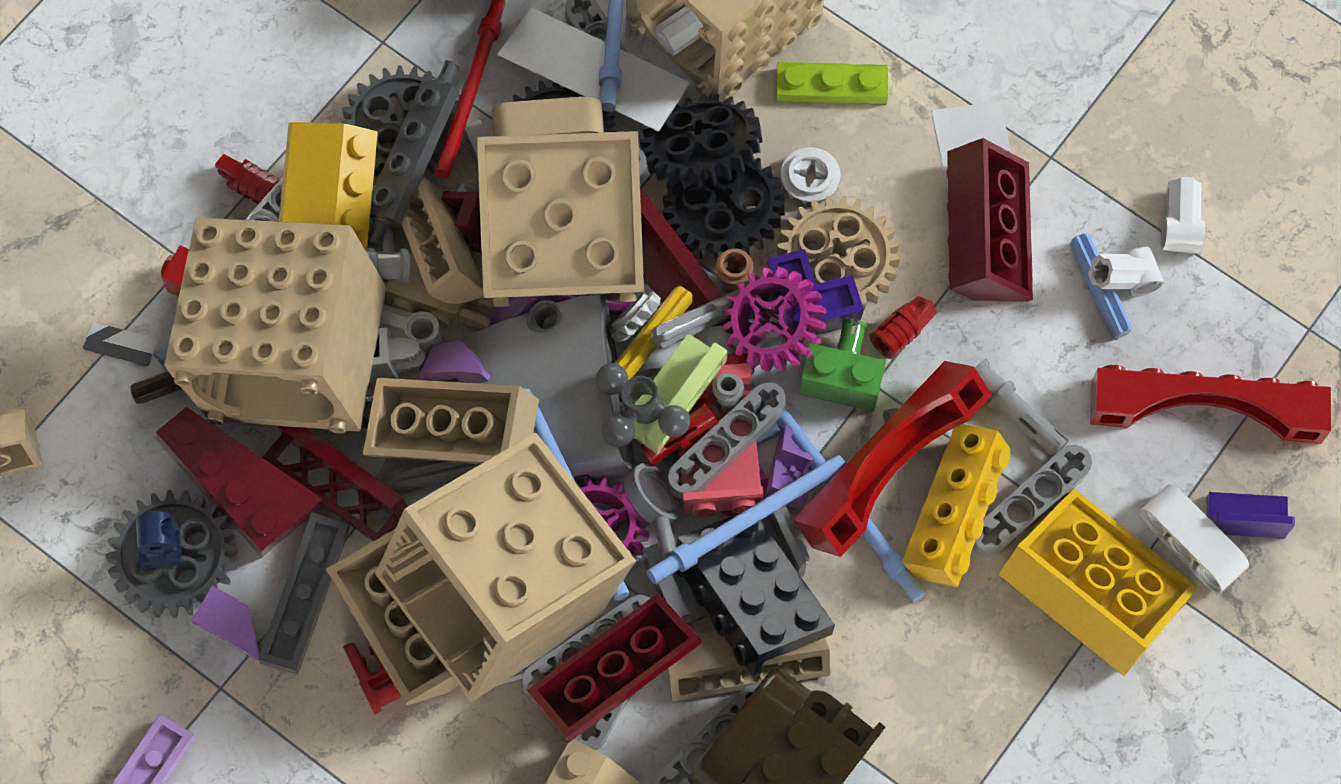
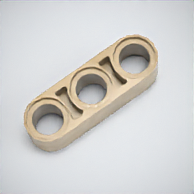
(548, 117)

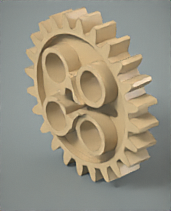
(823, 227)

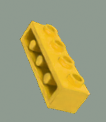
(957, 505)

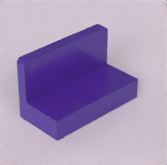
(1250, 514)

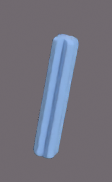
(1106, 299)

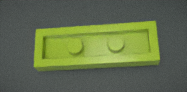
(832, 83)

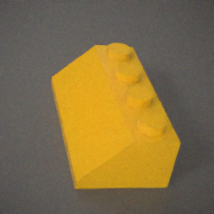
(329, 175)

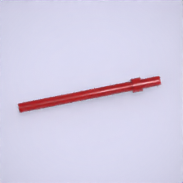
(488, 33)

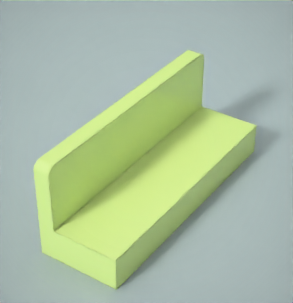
(681, 384)

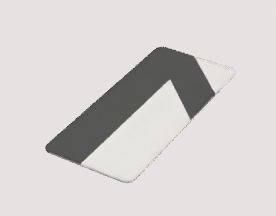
(120, 344)

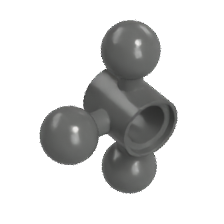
(619, 429)

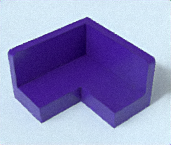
(838, 295)

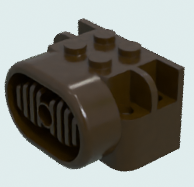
(787, 738)

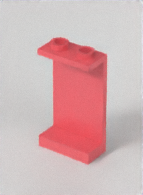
(740, 483)

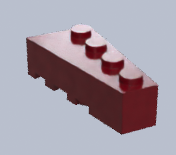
(245, 487)

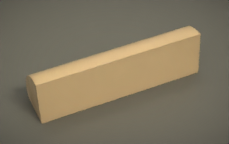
(440, 248)
(714, 670)

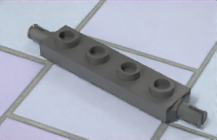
(412, 152)

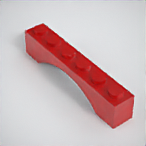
(1289, 410)
(844, 505)

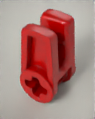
(376, 686)

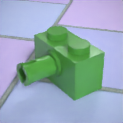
(843, 373)

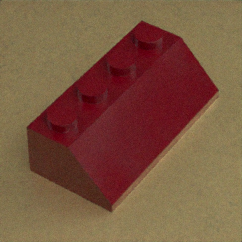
(989, 223)
(613, 667)

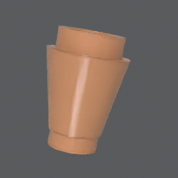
(733, 267)

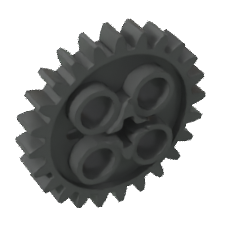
(378, 97)
(161, 586)

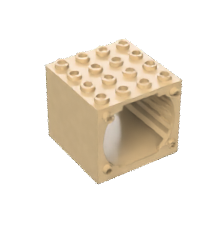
(734, 39)
(560, 215)
(276, 324)
(503, 565)

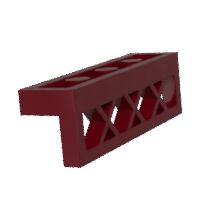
(345, 469)

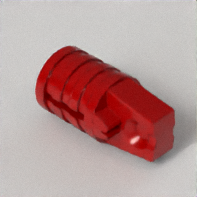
(246, 178)
(902, 327)

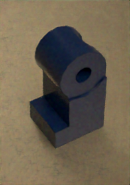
(158, 540)

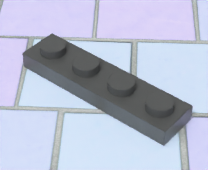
(303, 594)

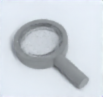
(651, 498)

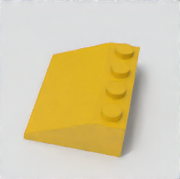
(1098, 581)

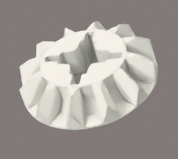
(799, 163)
(635, 316)

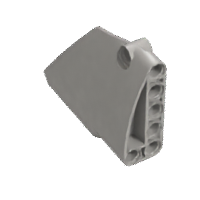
(559, 371)

